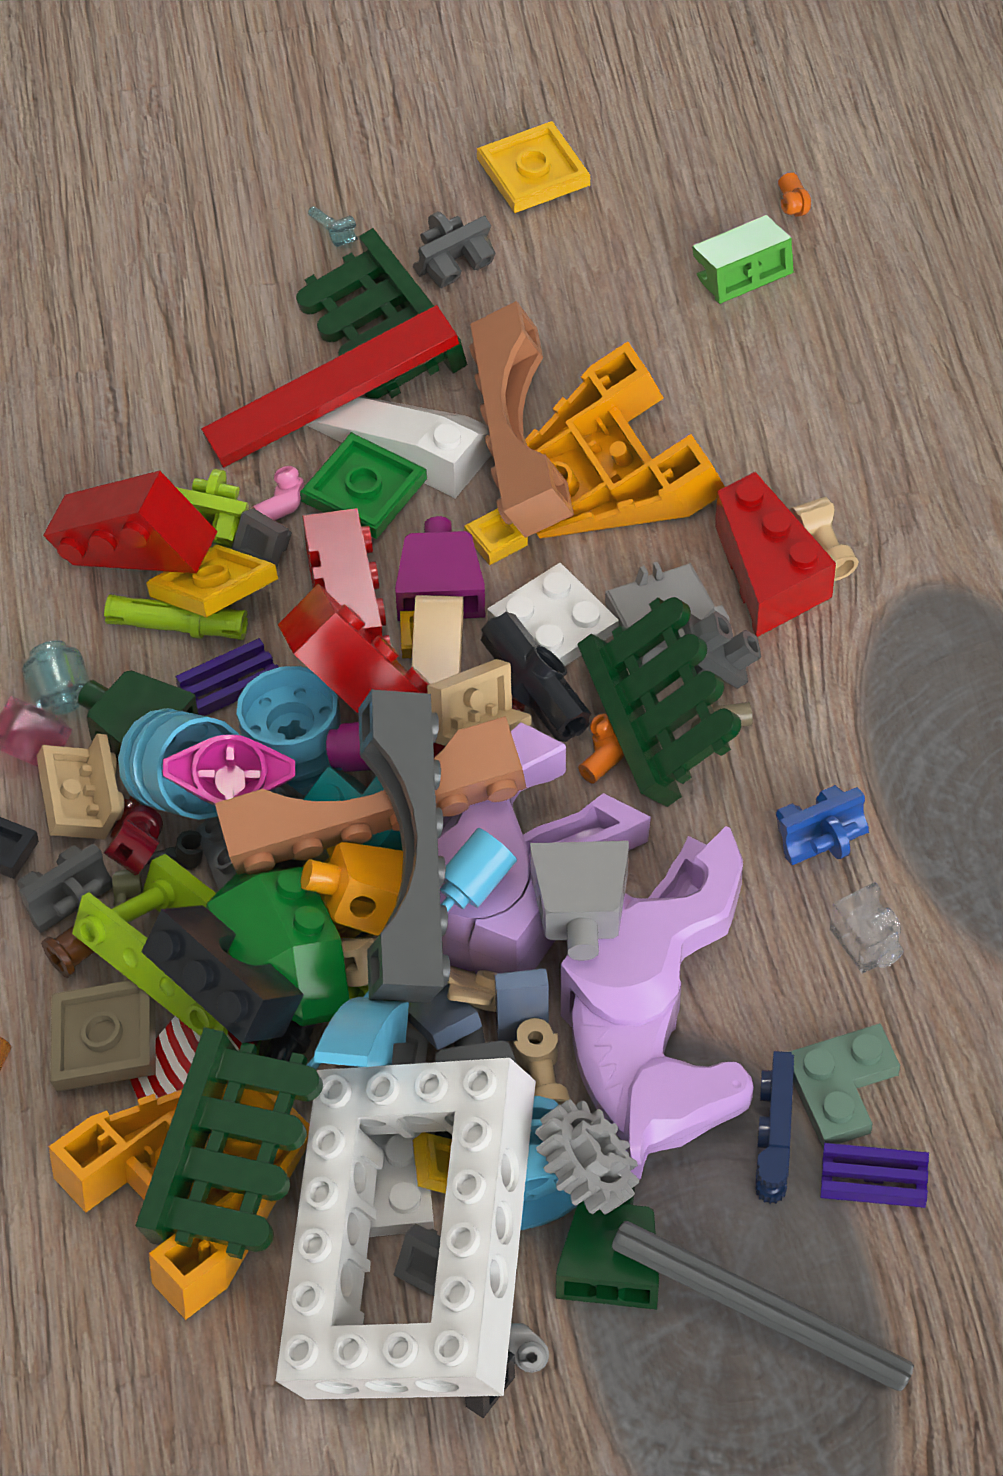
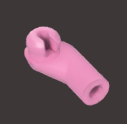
(286, 494)

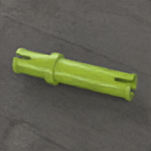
(164, 616)

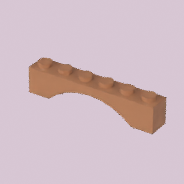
(507, 357)
(272, 828)

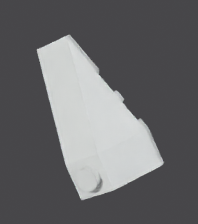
(440, 441)

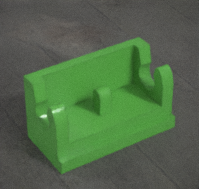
(744, 258)

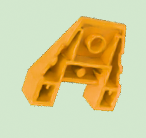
(606, 464)
(125, 1149)

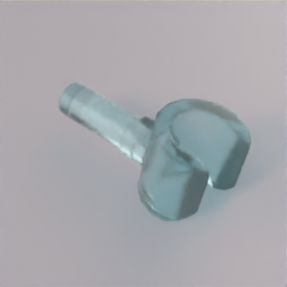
(340, 230)

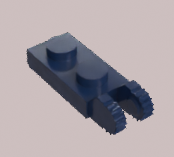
(775, 1130)

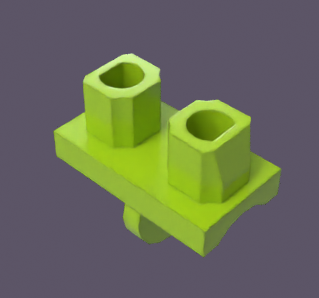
(217, 504)

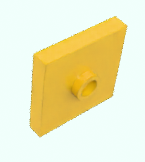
(533, 167)
(220, 581)

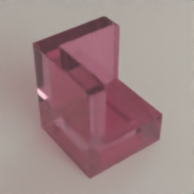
(27, 728)

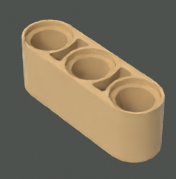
(437, 636)

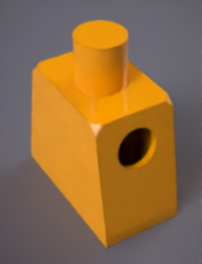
(357, 884)

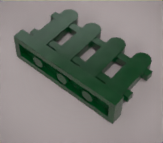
(395, 289)
(627, 694)
(204, 1113)

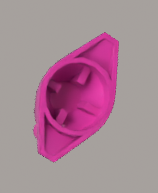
(228, 768)

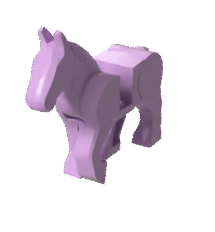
(631, 991)

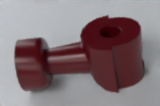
(136, 838)

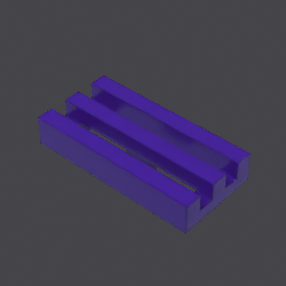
(224, 673)
(874, 1166)

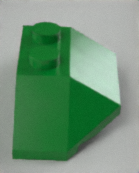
(289, 930)

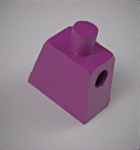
(440, 565)

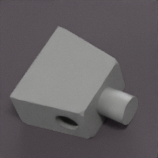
(580, 892)

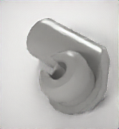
(529, 1348)

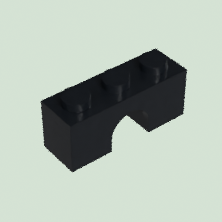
(243, 997)

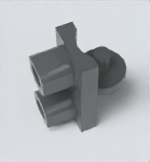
(450, 240)
(725, 654)
(60, 890)

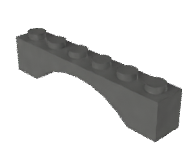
(398, 747)

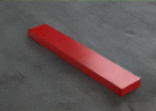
(330, 386)

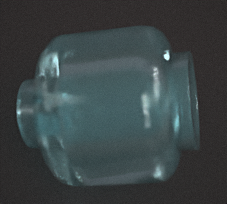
(55, 676)

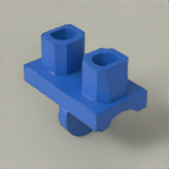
(823, 826)

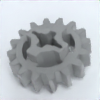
(587, 1156)

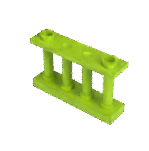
(120, 944)

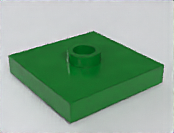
(364, 479)

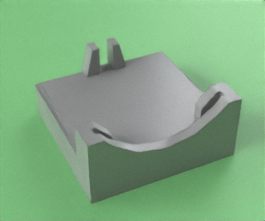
(632, 600)

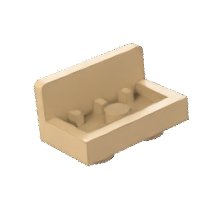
(474, 698)
(80, 789)

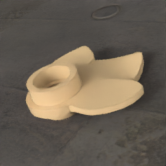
(472, 988)

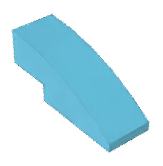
(363, 1033)

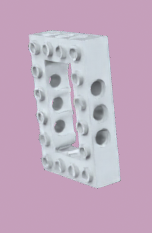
(467, 1343)

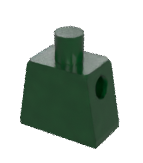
(127, 700)
(598, 1273)

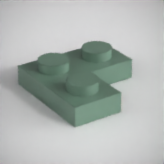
(829, 1079)

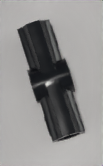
(536, 677)

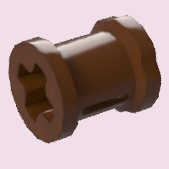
(66, 952)

